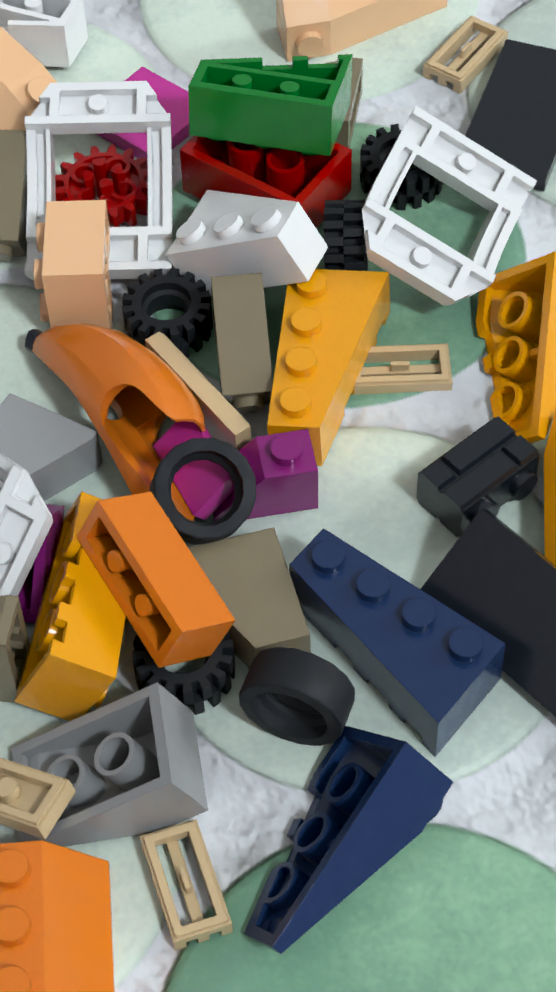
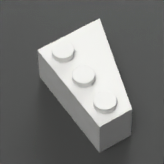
(46, 28)
(247, 236)

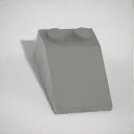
(129, 765)

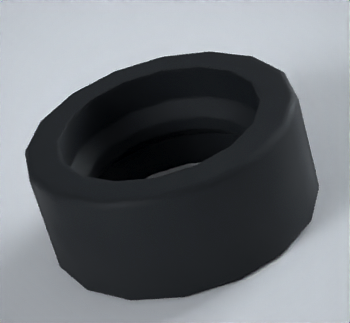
(232, 462)
(297, 696)

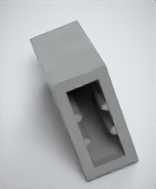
(47, 445)

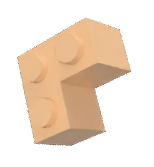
(74, 264)

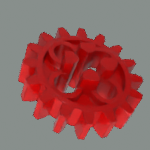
(91, 179)

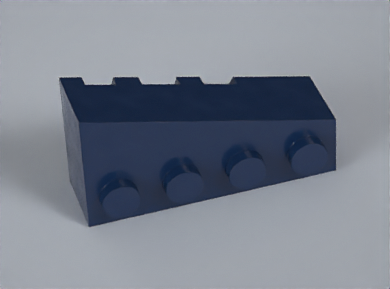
(398, 637)

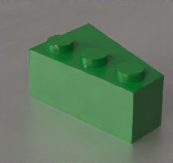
(271, 105)

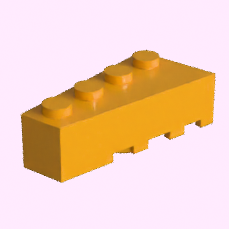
(323, 349)
(75, 632)

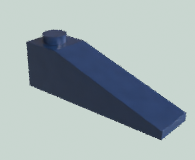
(365, 809)

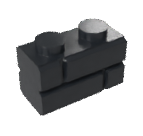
(477, 475)

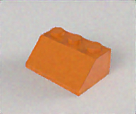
(54, 920)

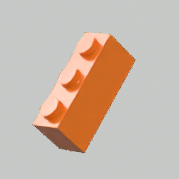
(155, 578)

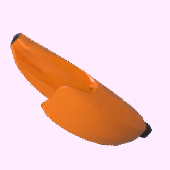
(118, 372)

